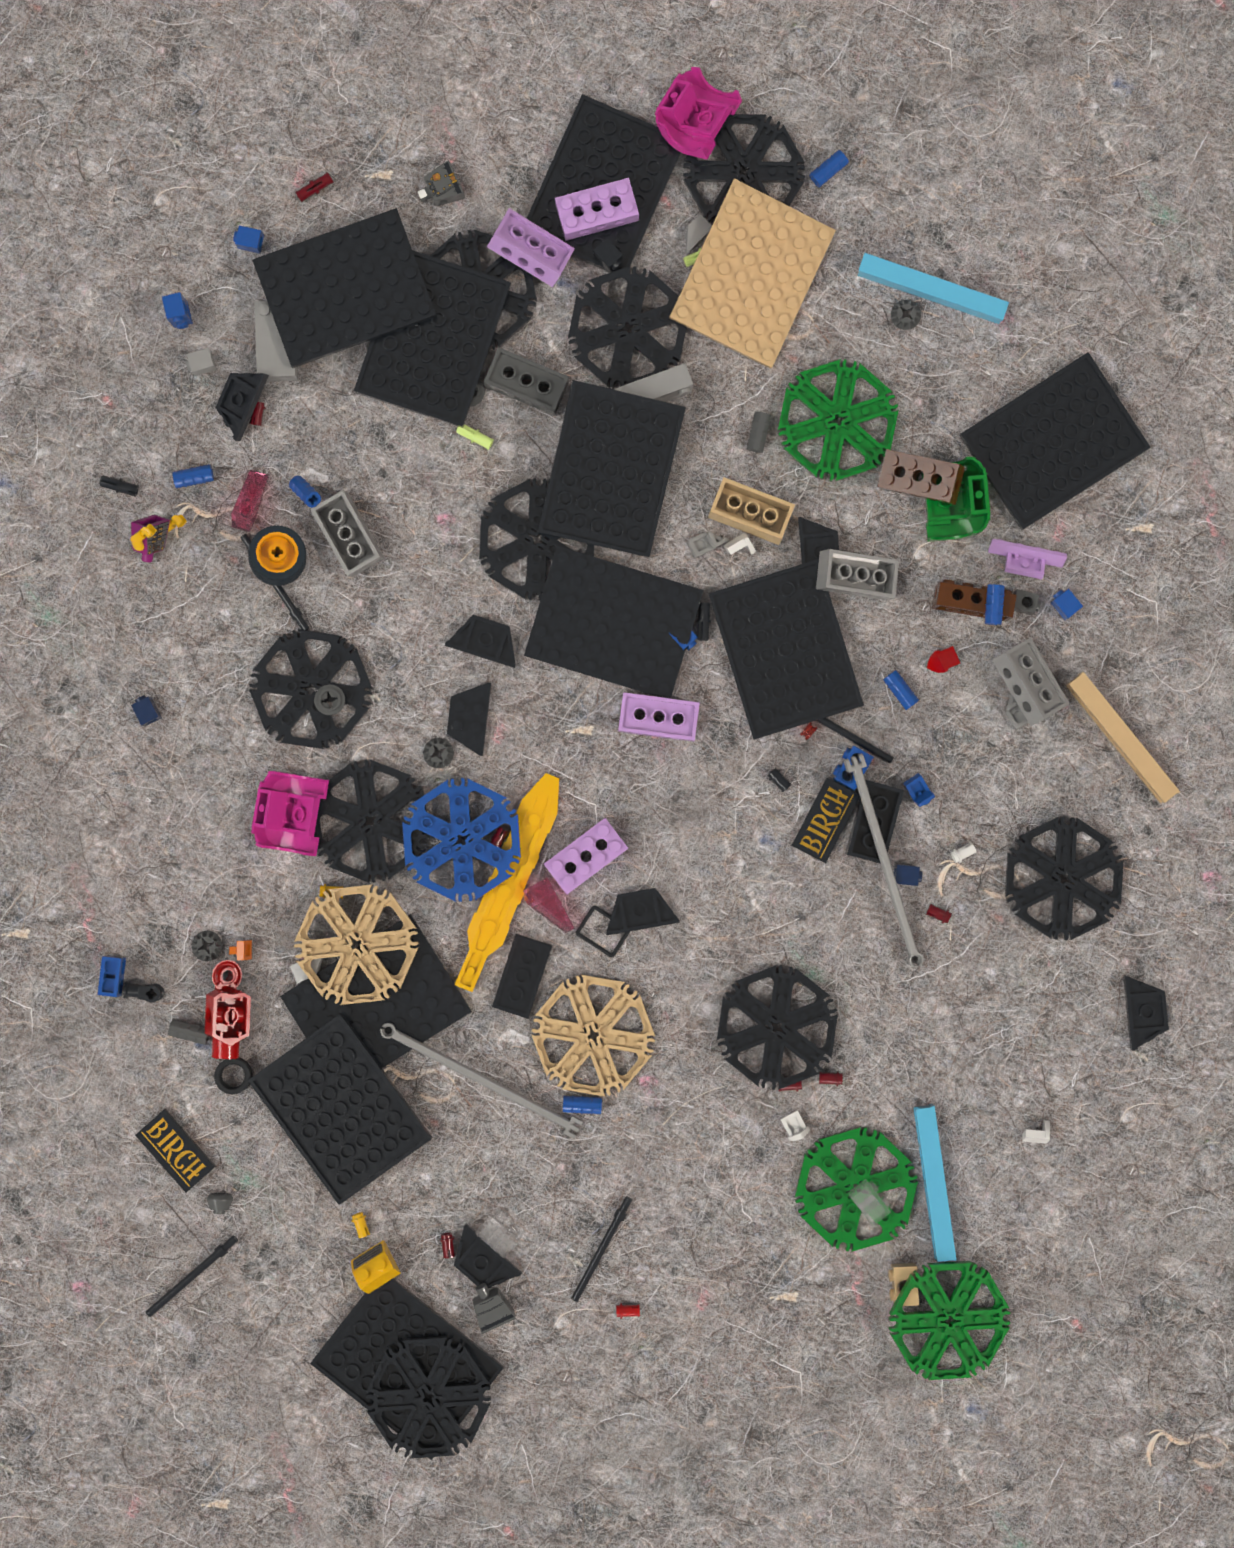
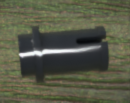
(781, 782)

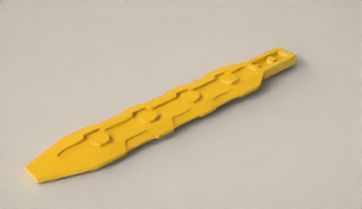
(497, 907)

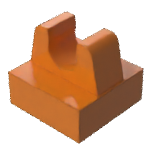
(243, 950)

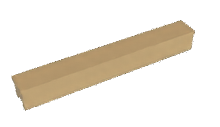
(1122, 738)

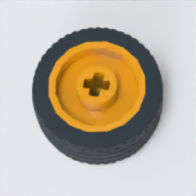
(277, 541)

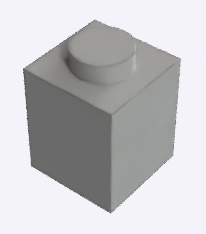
(200, 362)

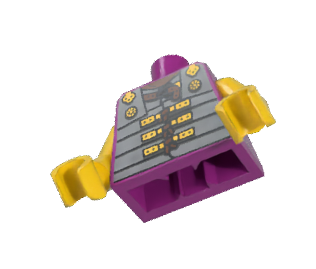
(150, 534)

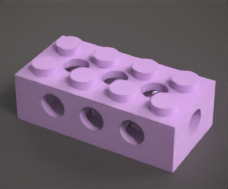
(601, 197)
(530, 247)
(666, 706)
(573, 851)

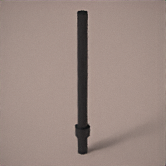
(295, 613)
(857, 740)
(619, 1216)
(220, 1251)

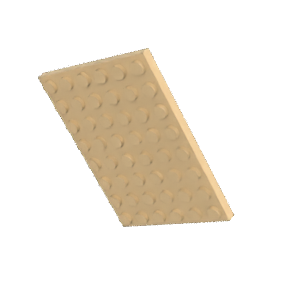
(752, 273)

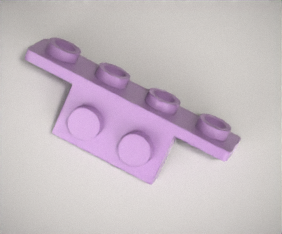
(1026, 559)

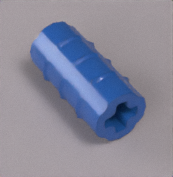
(828, 168)
(193, 476)
(305, 491)
(994, 604)
(900, 689)
(582, 1104)

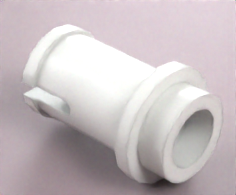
(963, 852)

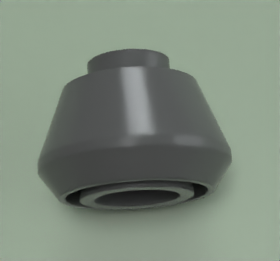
(219, 1202)

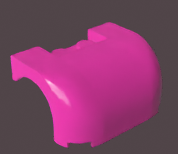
(694, 113)
(288, 812)

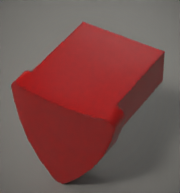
(943, 660)

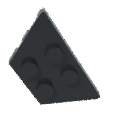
(240, 400)
(815, 539)
(485, 640)
(469, 717)
(640, 911)
(1145, 1011)
(481, 1262)

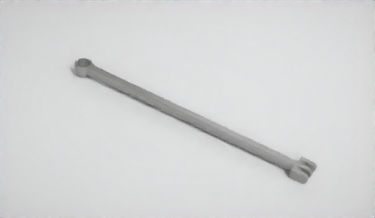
(884, 859)
(566, 1123)

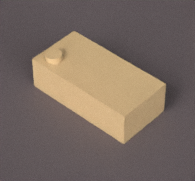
(751, 511)

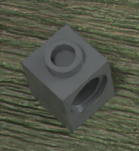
(1035, 603)

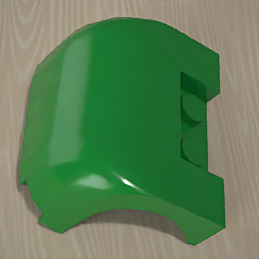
(971, 510)

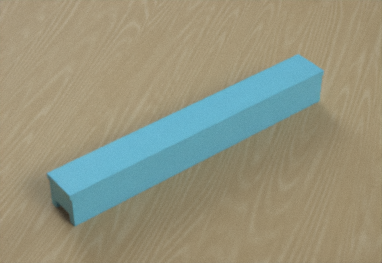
(932, 288)
(934, 1183)

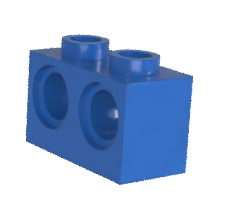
(177, 310)
(840, 768)
(111, 976)

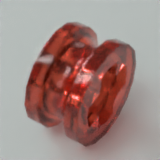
(808, 731)

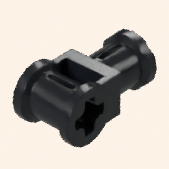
(143, 991)

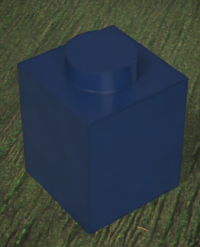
(146, 710)
(907, 875)

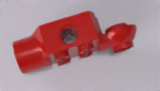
(227, 1011)

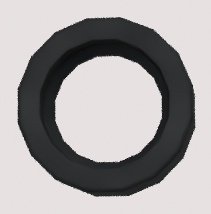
(219, 1080)

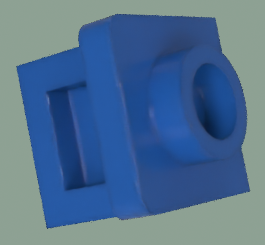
(918, 790)

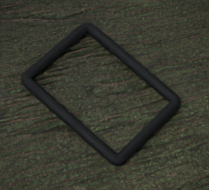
(593, 943)

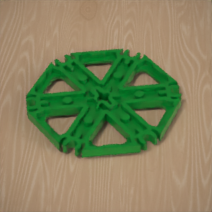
(825, 408)
(843, 1176)
(941, 1331)

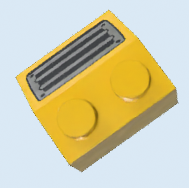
(374, 1267)

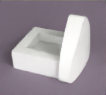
(738, 543)
(795, 1126)
(1038, 1136)

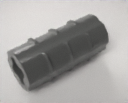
(758, 432)
(188, 1032)

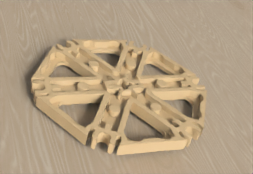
(348, 960)
(581, 1048)

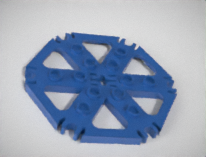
(463, 857)

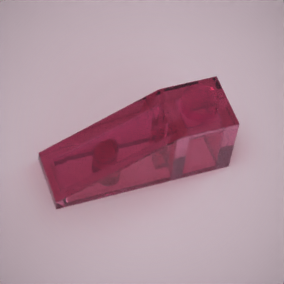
(249, 501)
(546, 902)

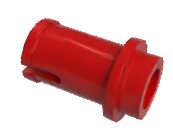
(627, 1310)

